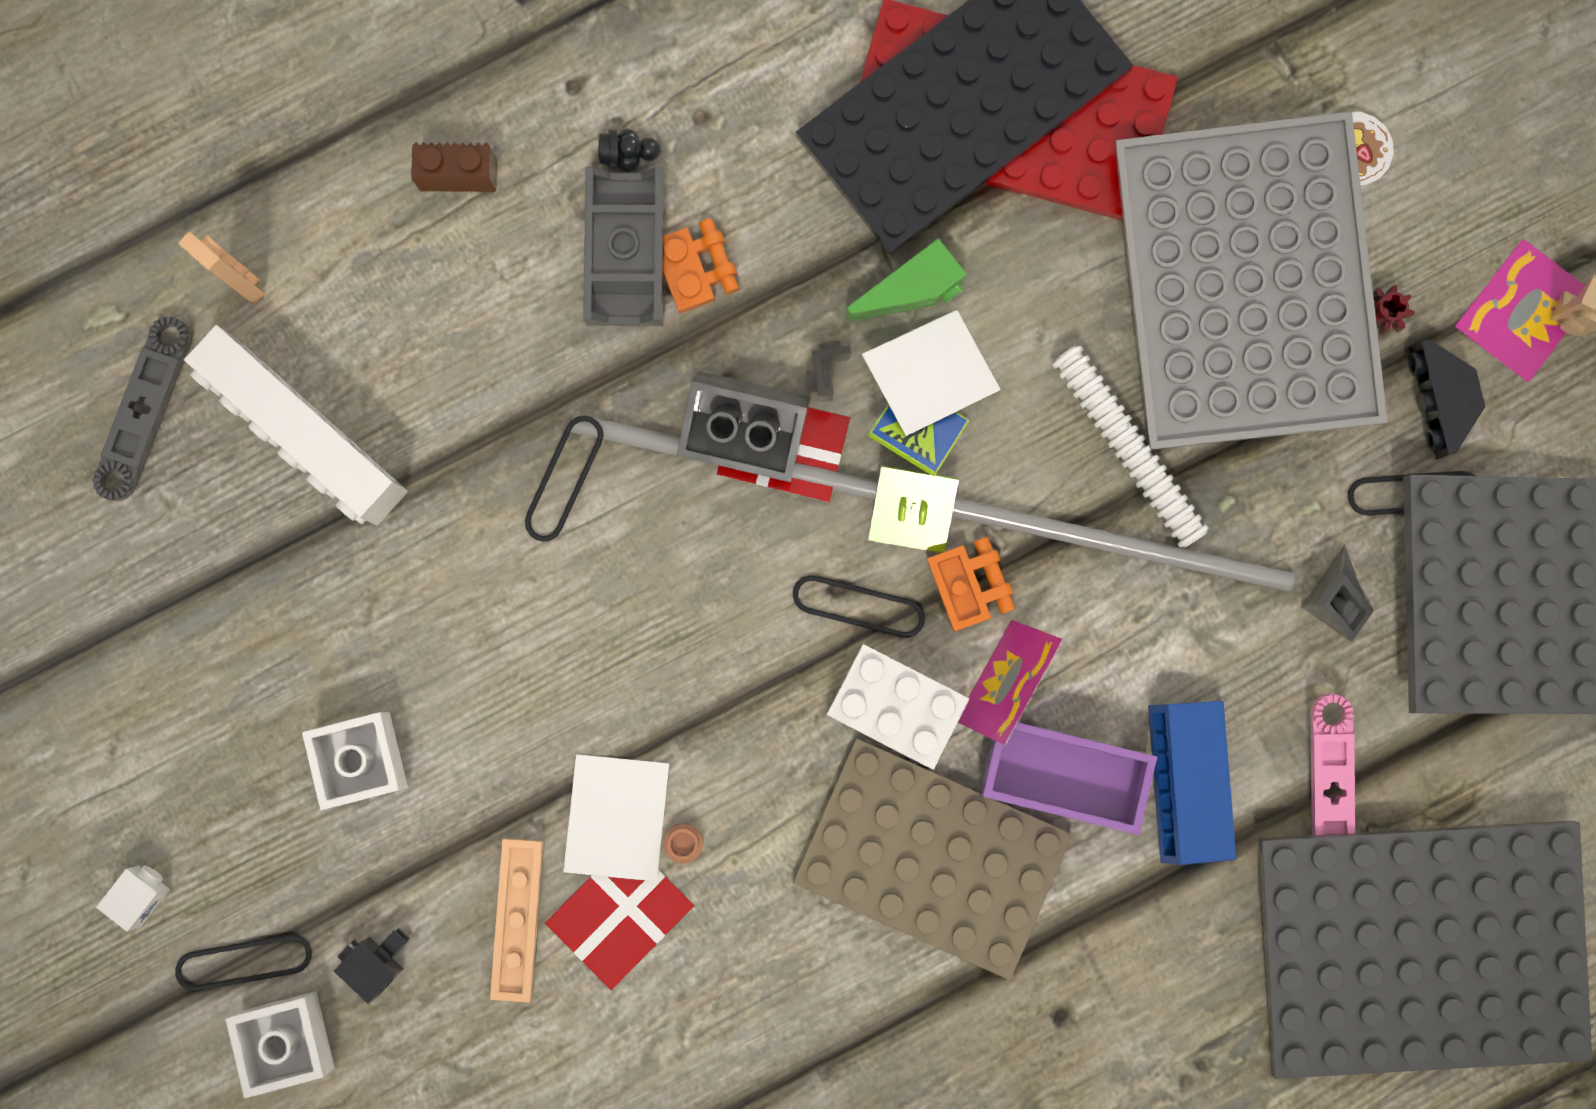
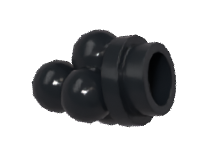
(625, 149)

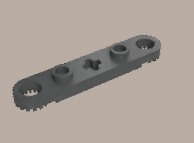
(133, 437)

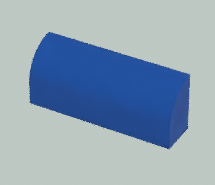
(1192, 782)

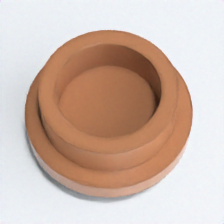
(683, 843)

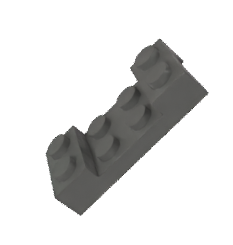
(623, 248)

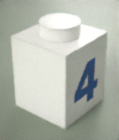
(133, 897)

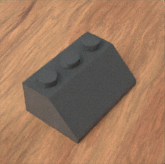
(743, 426)

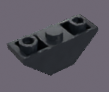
(1447, 396)

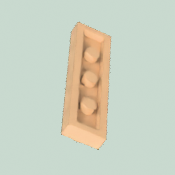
(223, 266)
(516, 920)

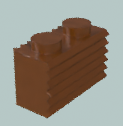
(454, 167)

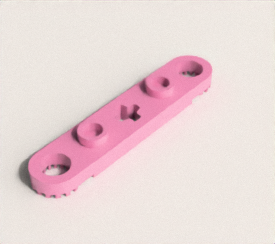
(1332, 762)

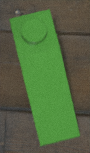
(913, 286)

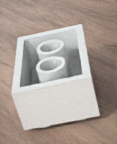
(897, 706)

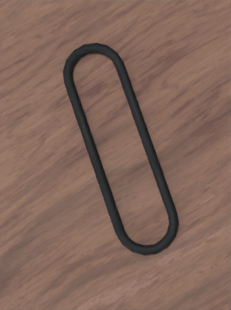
(548, 473)
(1387, 479)
(861, 590)
(182, 982)

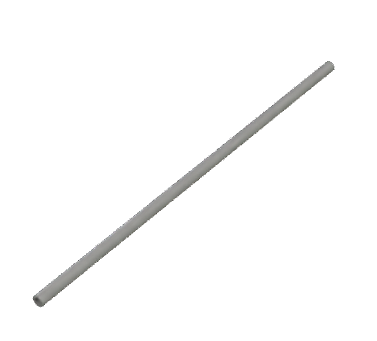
(990, 515)

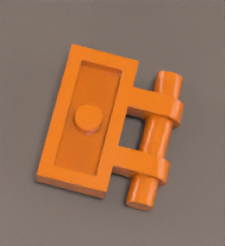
(684, 270)
(960, 589)

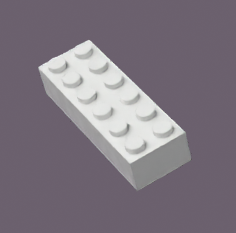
(296, 426)

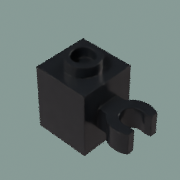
(370, 967)

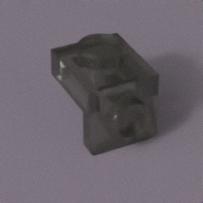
(819, 377)

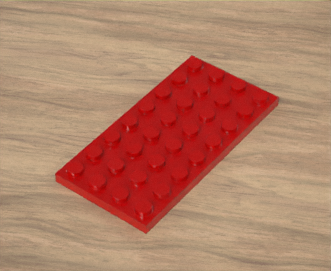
(1078, 158)

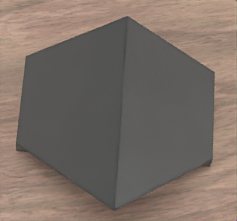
(1339, 598)

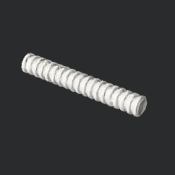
(1130, 446)

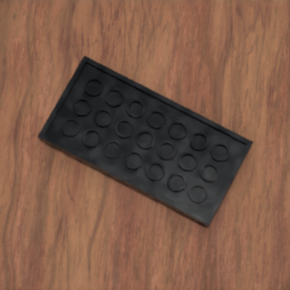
(959, 108)

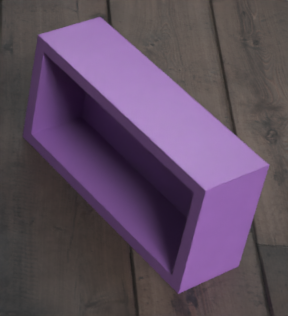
(1070, 777)

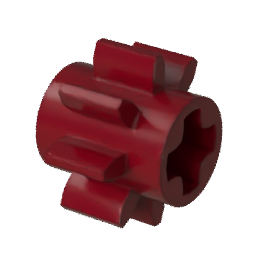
(1397, 304)

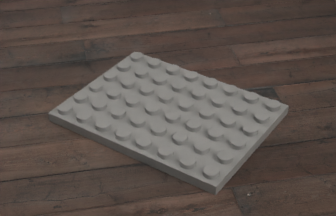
(1250, 281)

